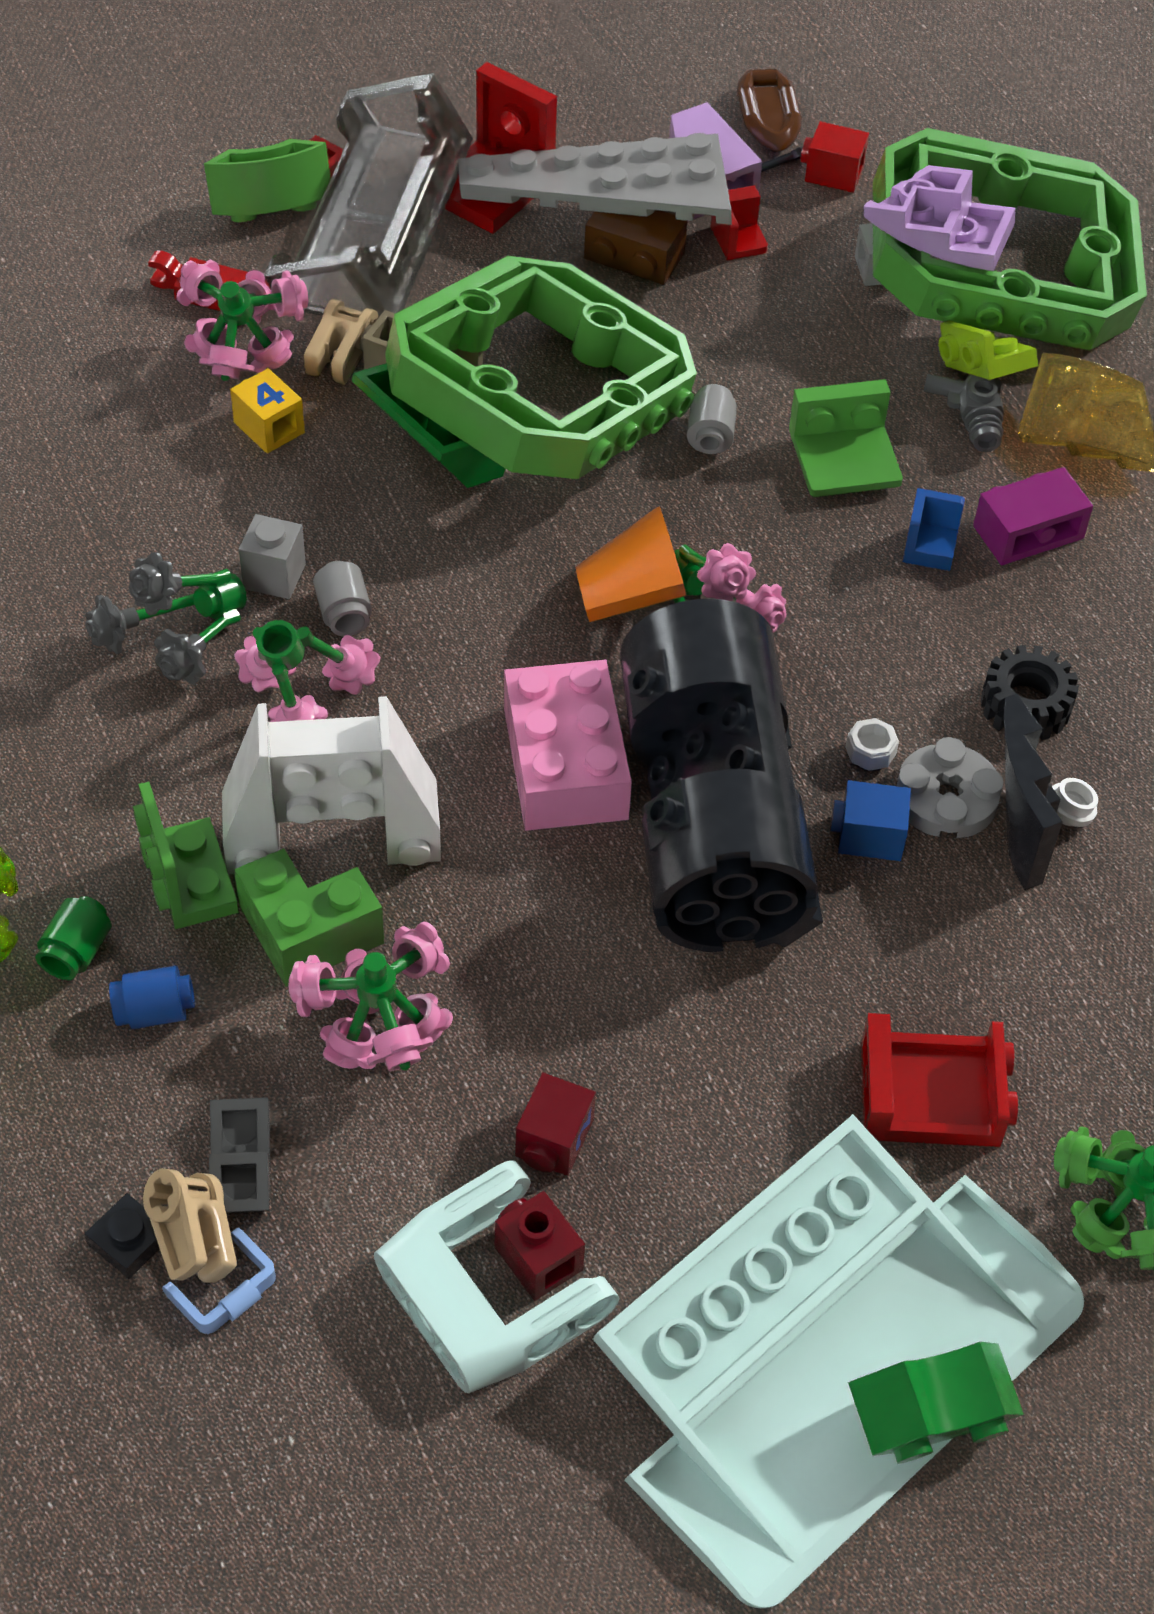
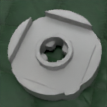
(957, 766)

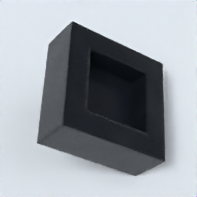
(124, 1236)

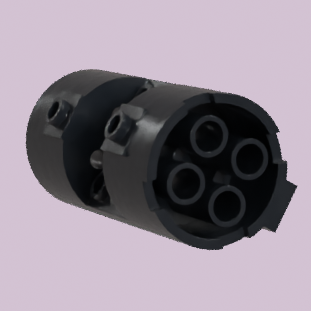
(723, 811)

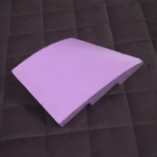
(938, 217)

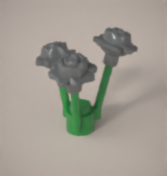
(151, 586)

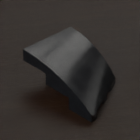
(1029, 796)

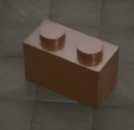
(636, 244)

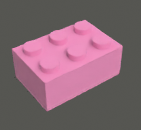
(566, 745)

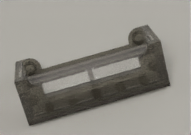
(381, 196)

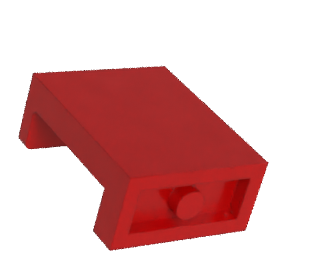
(936, 1085)

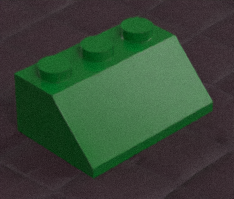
(454, 454)

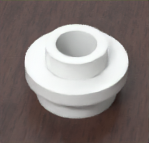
(1076, 803)

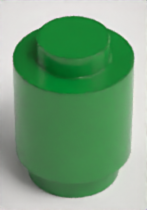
(73, 937)

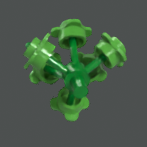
(1131, 1173)

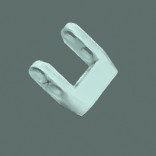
(450, 1306)

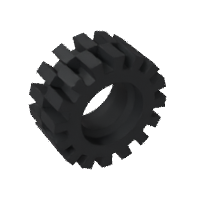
(1036, 672)

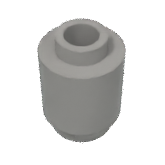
(712, 419)
(343, 598)

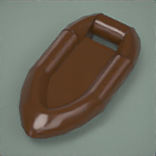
(769, 112)

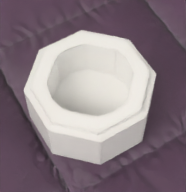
(872, 744)

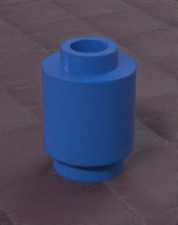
(151, 997)

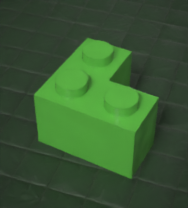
(307, 921)

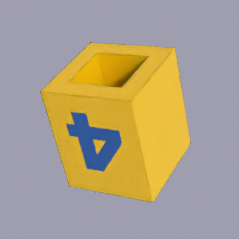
(267, 410)

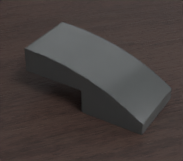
(241, 1152)

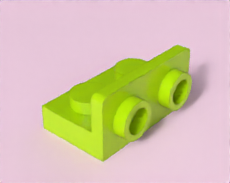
(982, 352)

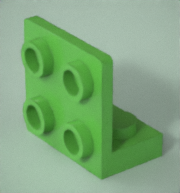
(844, 438)
(184, 865)

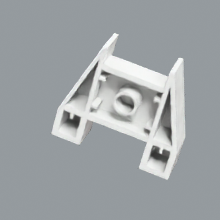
(328, 773)

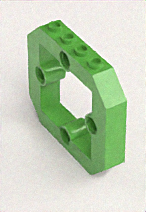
(1102, 261)
(482, 400)

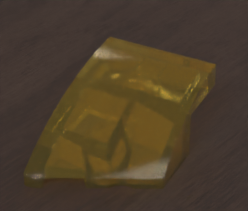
(1089, 412)

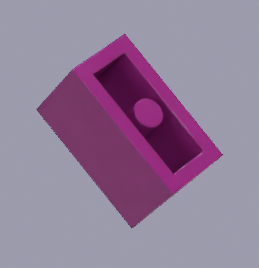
(1032, 515)

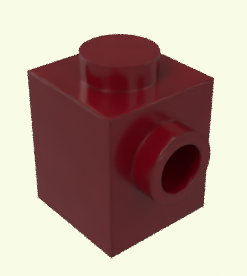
(538, 1244)

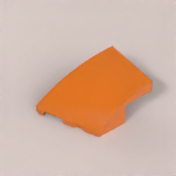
(631, 570)

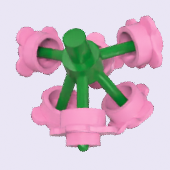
(239, 306)
(373, 987)

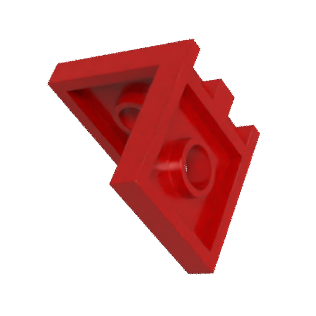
(500, 105)

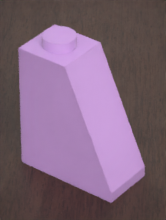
(736, 154)

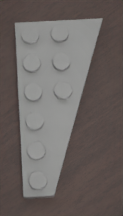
(611, 177)

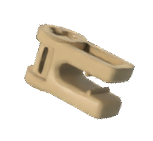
(338, 335)
(193, 1228)

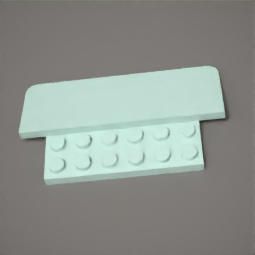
(773, 1319)

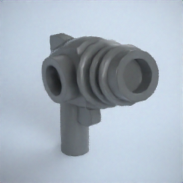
(978, 405)

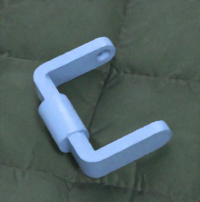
(237, 1300)

